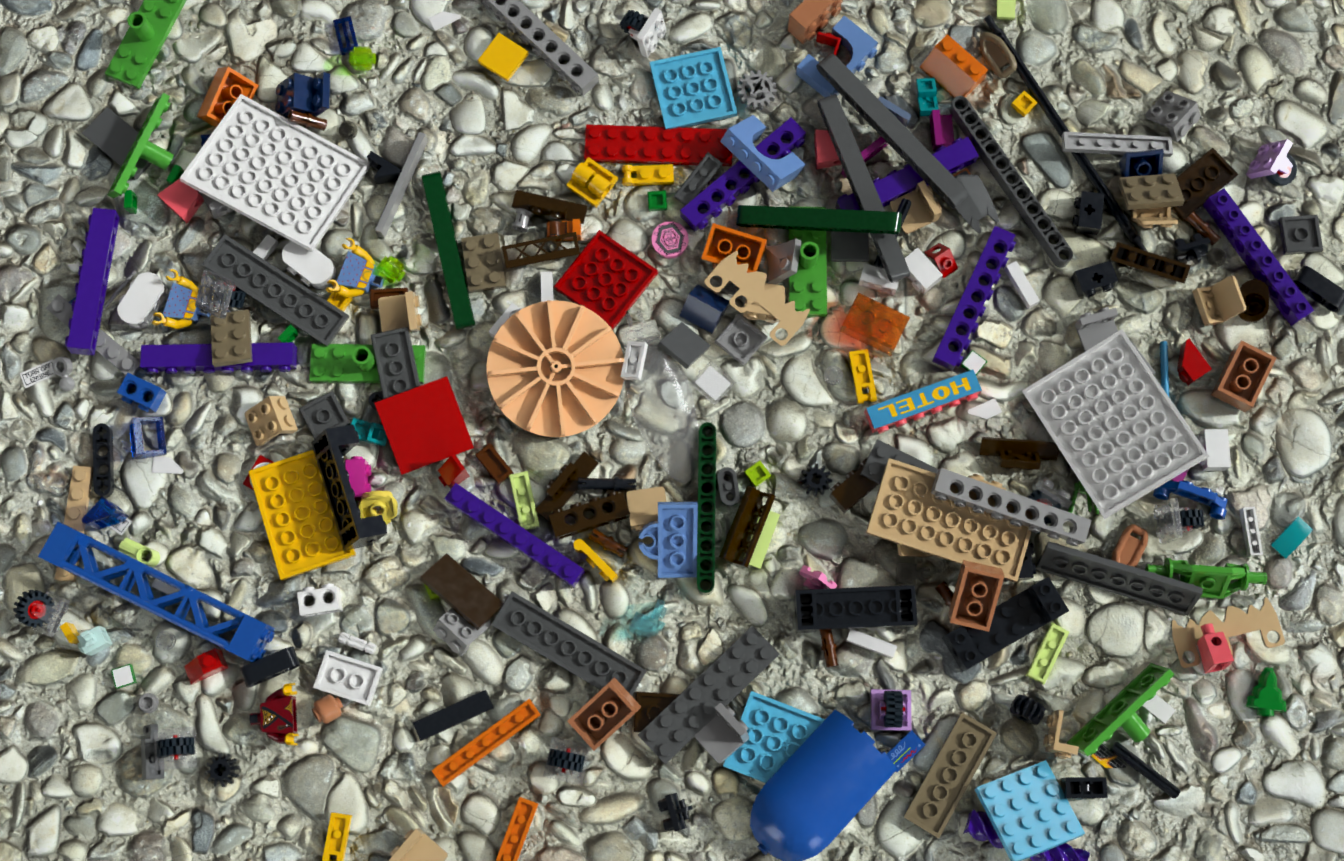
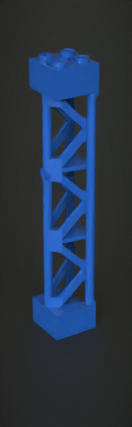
(68, 545)

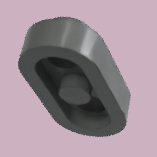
(728, 487)

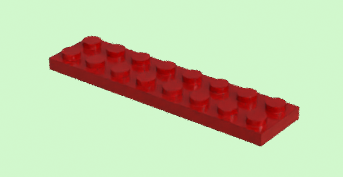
(654, 145)

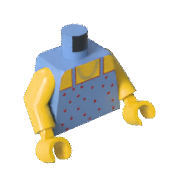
(356, 274)
(180, 305)

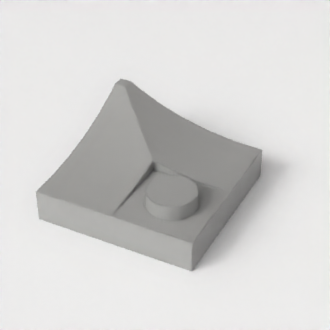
(782, 260)

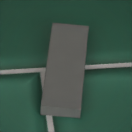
(698, 179)

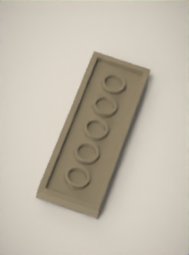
(950, 775)

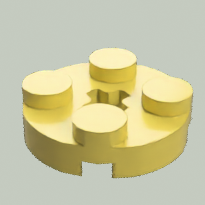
(378, 498)

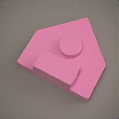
(816, 579)

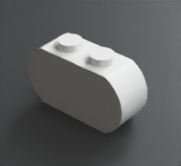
(312, 267)
(142, 300)

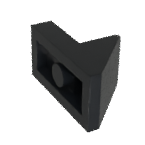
(386, 171)

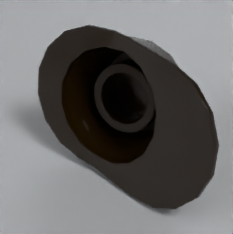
(1256, 300)

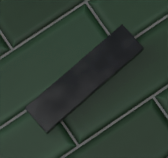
(453, 715)

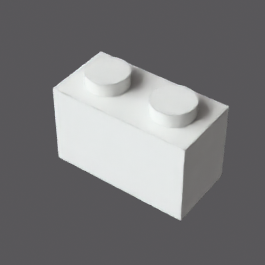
(922, 271)
(1217, 446)

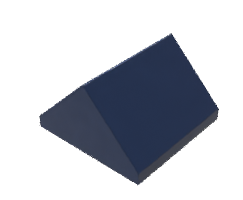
(1142, 163)
(704, 308)

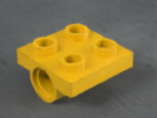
(591, 182)

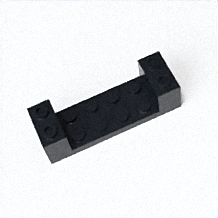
(329, 452)
(855, 608)
(1010, 623)

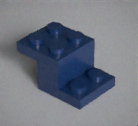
(303, 94)

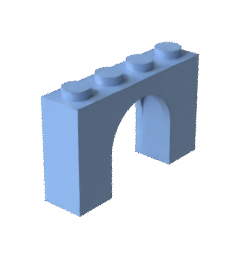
(855, 40)
(771, 172)

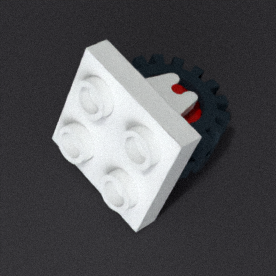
(644, 29)

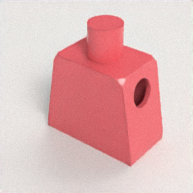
(824, 150)
(182, 199)
(1214, 650)

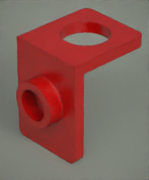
(829, 39)
(943, 259)

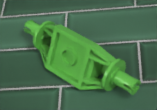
(1212, 579)

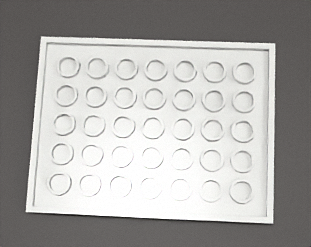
(275, 172)
(1114, 424)

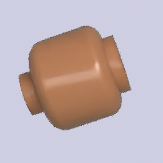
(327, 709)

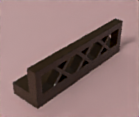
(541, 257)
(743, 526)

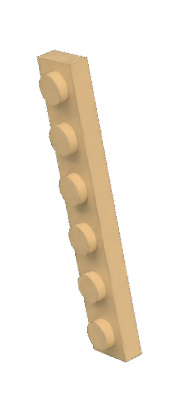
(76, 509)

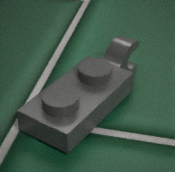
(148, 754)

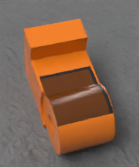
(556, 228)

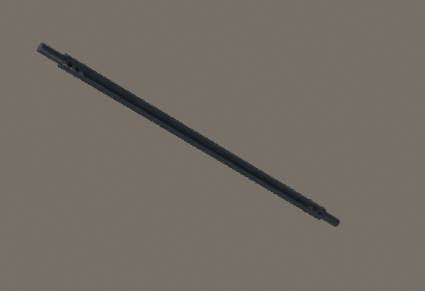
(1060, 127)

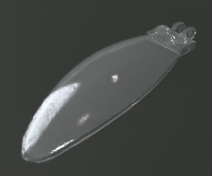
(663, 404)

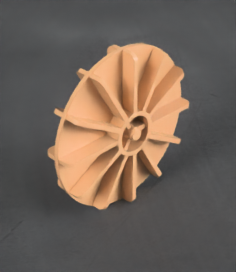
(555, 368)

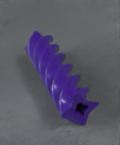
(981, 829)

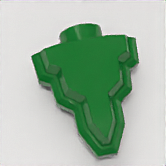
(1266, 695)

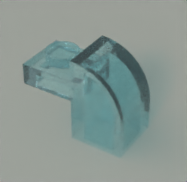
(649, 626)

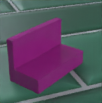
(941, 129)

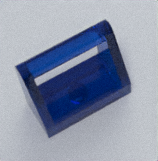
(137, 439)
(104, 515)

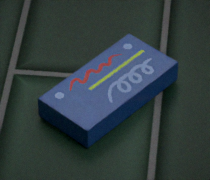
(905, 750)

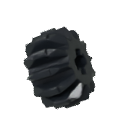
(822, 484)
(1027, 709)
(219, 763)

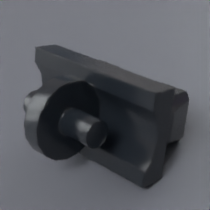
(1191, 251)
(677, 810)

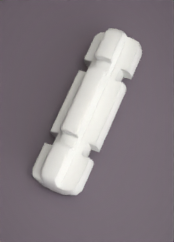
(357, 643)

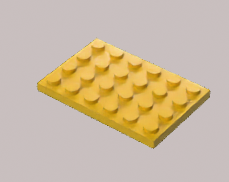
(297, 515)

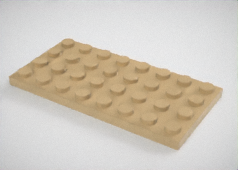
(916, 519)

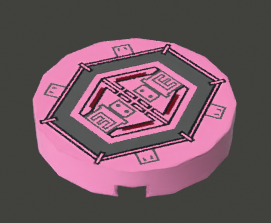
(670, 239)

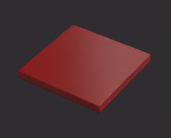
(606, 279)
(424, 425)

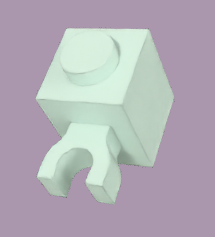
(94, 640)

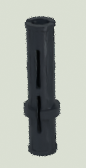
(606, 484)

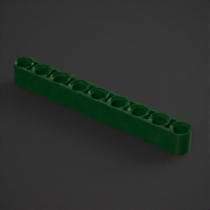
(819, 219)
(448, 250)
(703, 498)

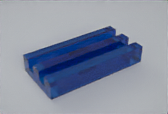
(342, 20)

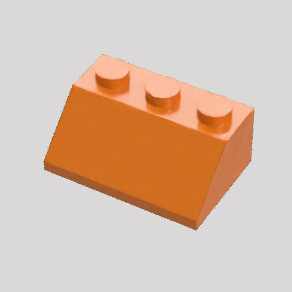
(953, 68)
(222, 94)
(724, 241)

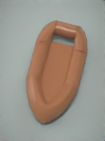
(1128, 548)

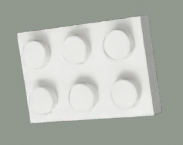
(348, 678)

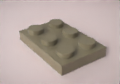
(1151, 191)
(483, 262)
(231, 338)

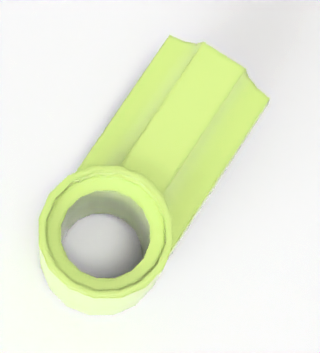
(139, 552)

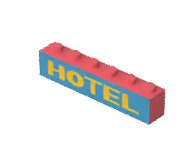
(923, 401)

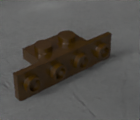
(549, 206)
(1019, 453)
(566, 484)

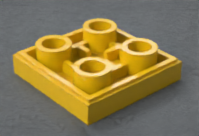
(503, 57)

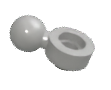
(63, 367)

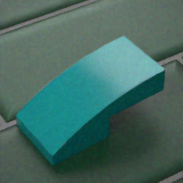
(926, 96)
(370, 432)
(1291, 537)

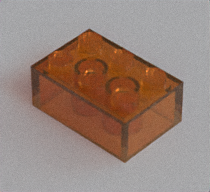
(874, 324)

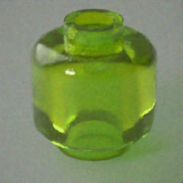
(362, 58)
(391, 269)

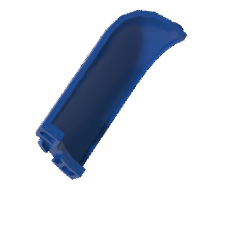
(818, 790)

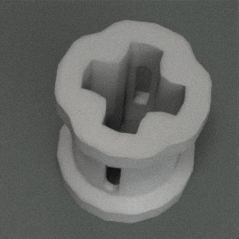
(522, 220)

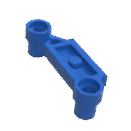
(1201, 495)

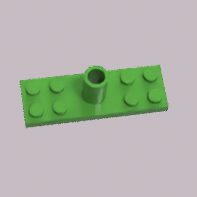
(143, 40)
(143, 148)
(809, 284)
(346, 363)
(1122, 711)

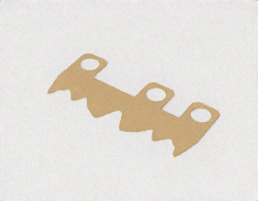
(752, 288)
(1235, 623)

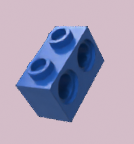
(142, 390)

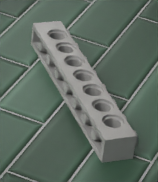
(581, 83)
(1078, 525)

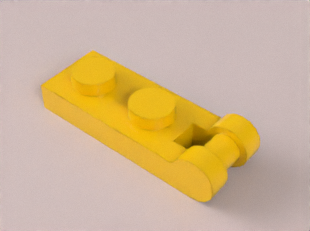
(648, 175)
(862, 375)
(594, 560)
(337, 836)

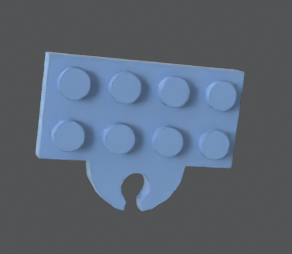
(673, 539)

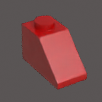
(1191, 363)
(452, 472)
(205, 665)

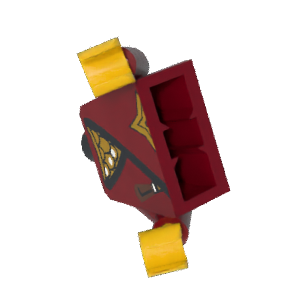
(278, 716)

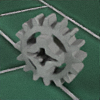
(761, 96)

